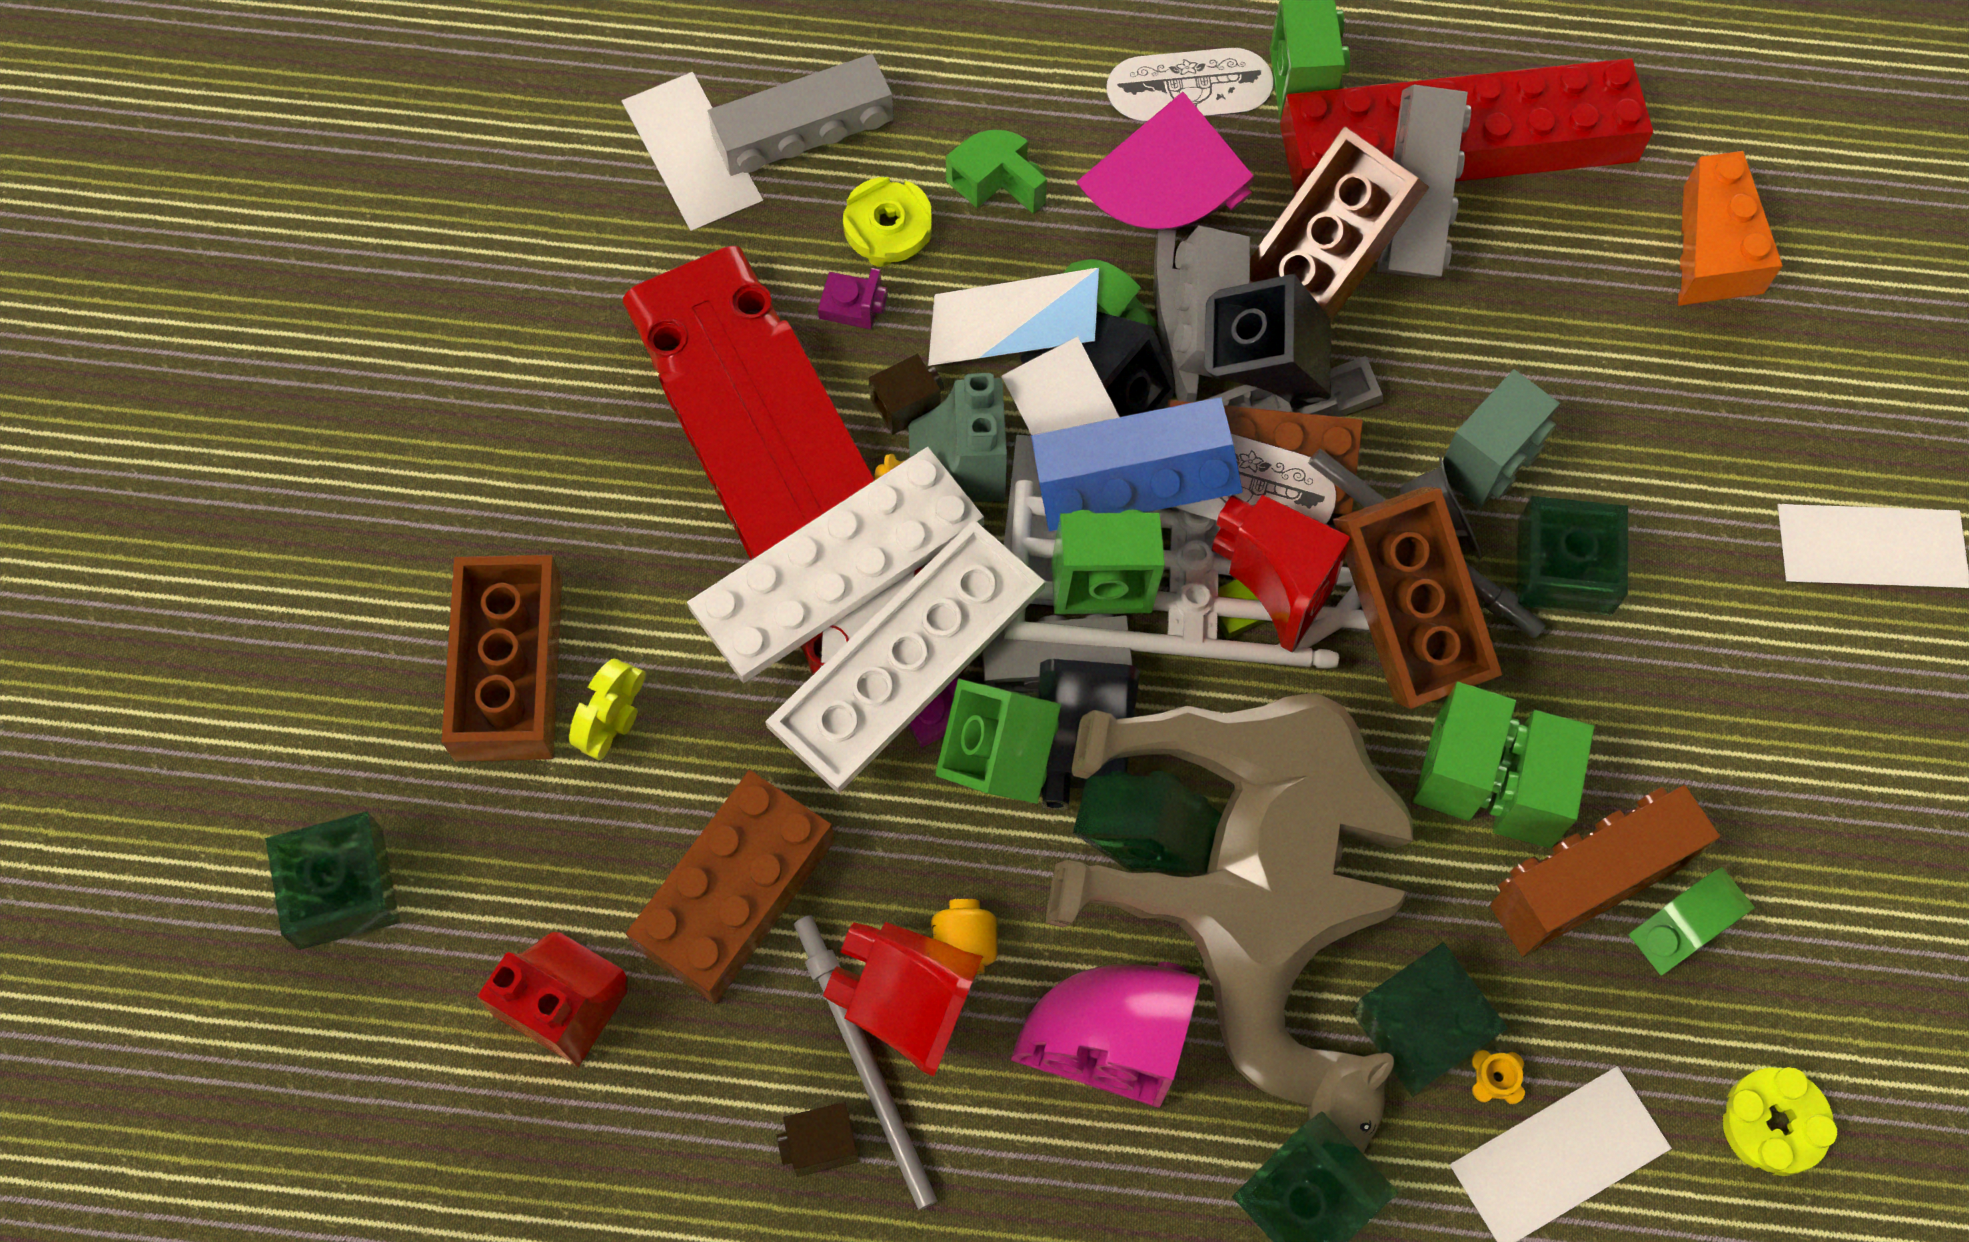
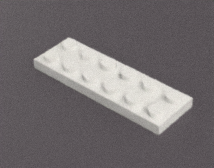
(834, 564)
(905, 656)

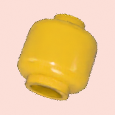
(968, 929)

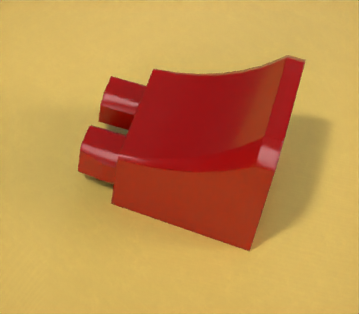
(1282, 560)
(906, 990)
(556, 994)

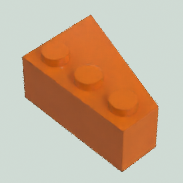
(1725, 233)

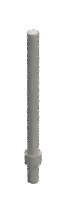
(820, 967)

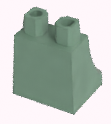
(968, 436)

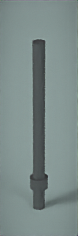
(1498, 600)

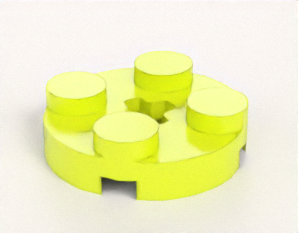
(887, 243)
(608, 710)
(1808, 1113)

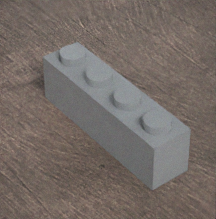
(801, 115)
(1429, 148)

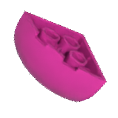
(1169, 172)
(1113, 1028)

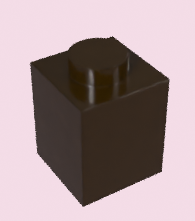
(905, 392)
(818, 1140)

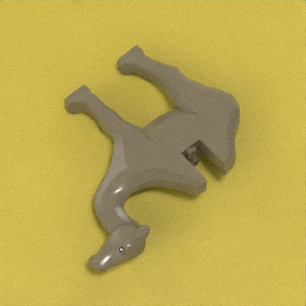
(1267, 882)

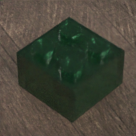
(1572, 555)
(1147, 822)
(332, 880)
(1428, 1018)
(1315, 1187)

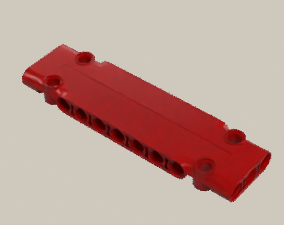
(747, 401)

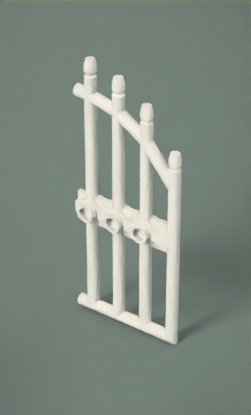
(1190, 600)

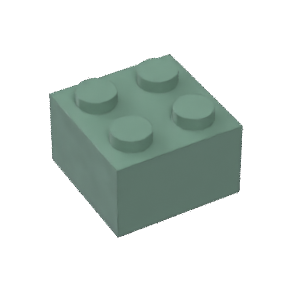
(1500, 439)

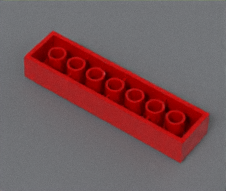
(1516, 127)

